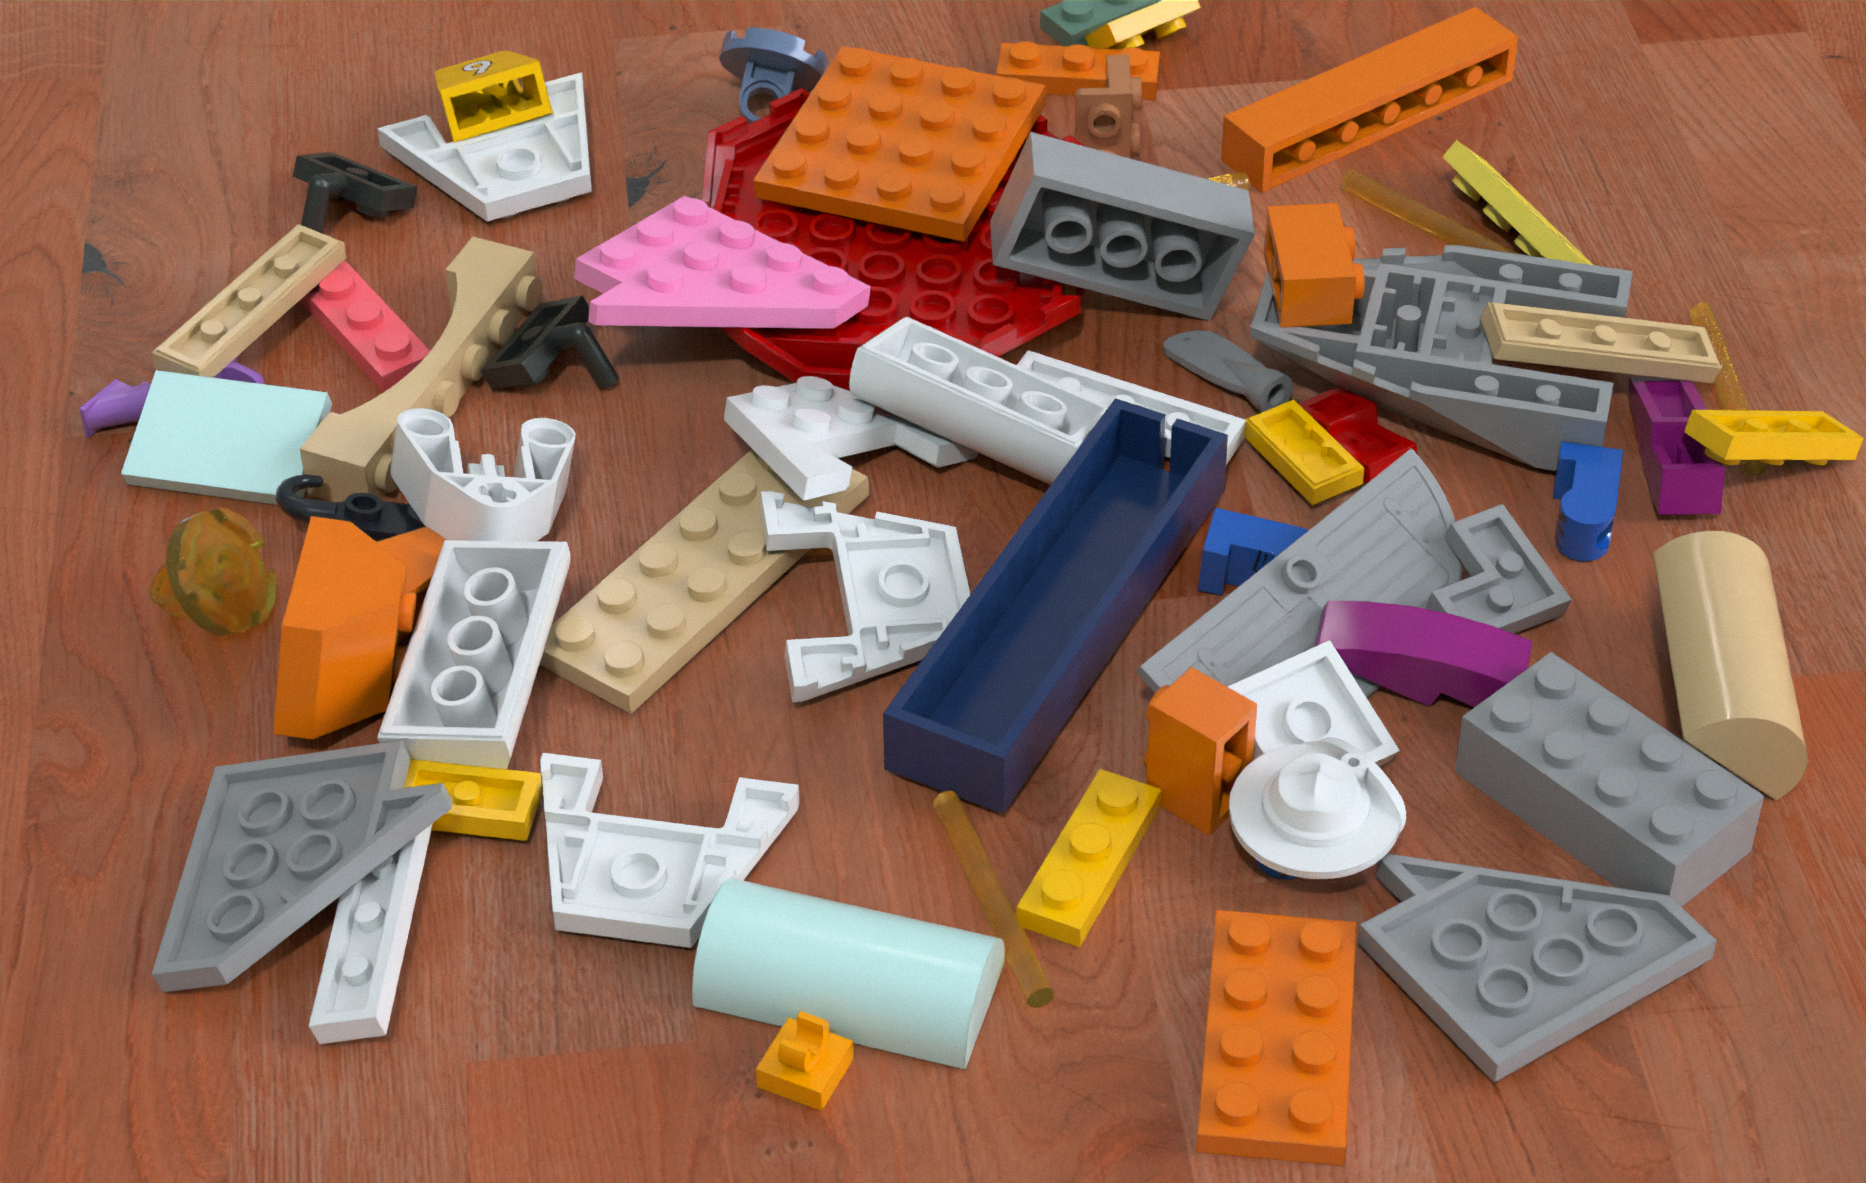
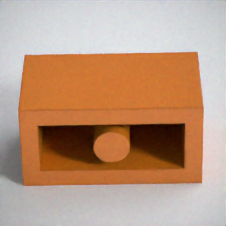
(1312, 265)
(1198, 747)

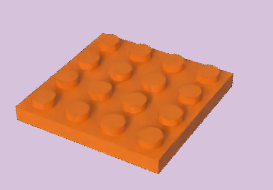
(901, 142)

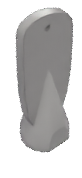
(1229, 367)

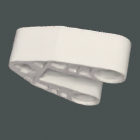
(483, 501)

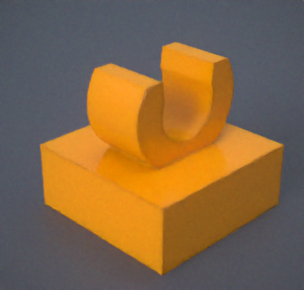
(805, 1061)

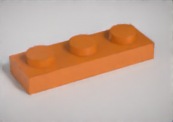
(1074, 66)

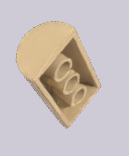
(1731, 658)

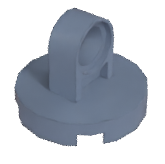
(770, 64)

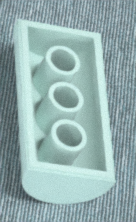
(861, 969)

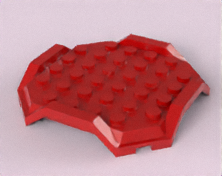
(909, 272)

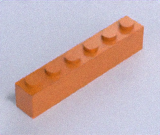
(1368, 98)

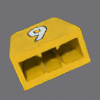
(487, 95)

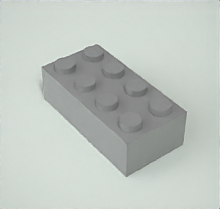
(1121, 227)
(1607, 782)

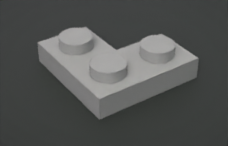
(1508, 576)

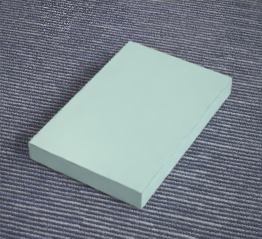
(222, 436)

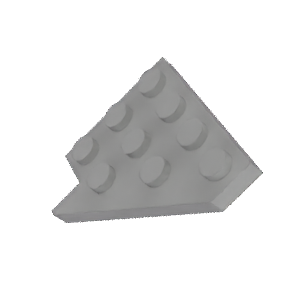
(280, 848)
(1524, 957)

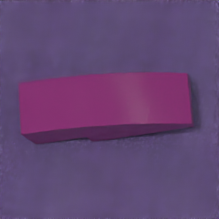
(1673, 462)
(1423, 650)

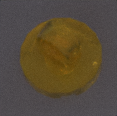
(215, 574)

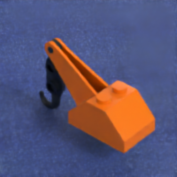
(348, 607)

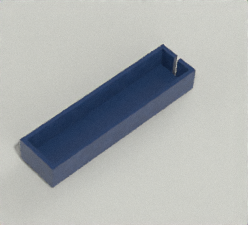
(1054, 607)

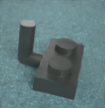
(343, 178)
(540, 339)

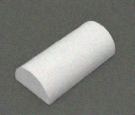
(973, 398)
(476, 651)

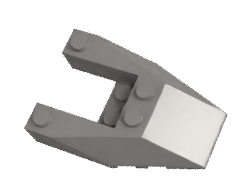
(1426, 355)

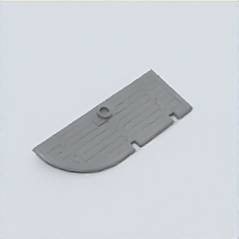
(1371, 548)

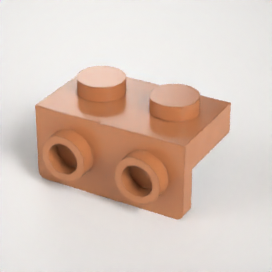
(1105, 113)

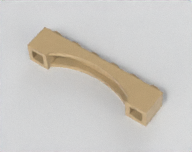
(488, 296)

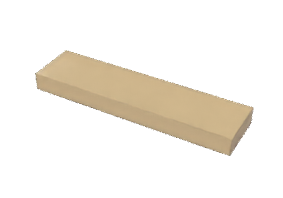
(250, 304)
(1599, 342)

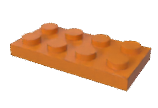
(1278, 1038)

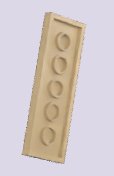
(679, 588)

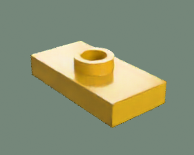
(1303, 452)

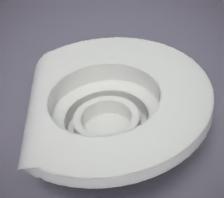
(1316, 810)

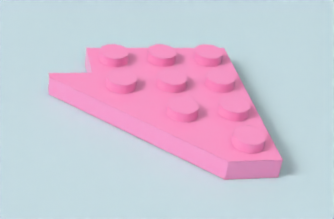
(712, 271)

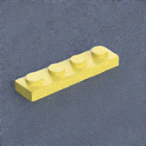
(1509, 207)

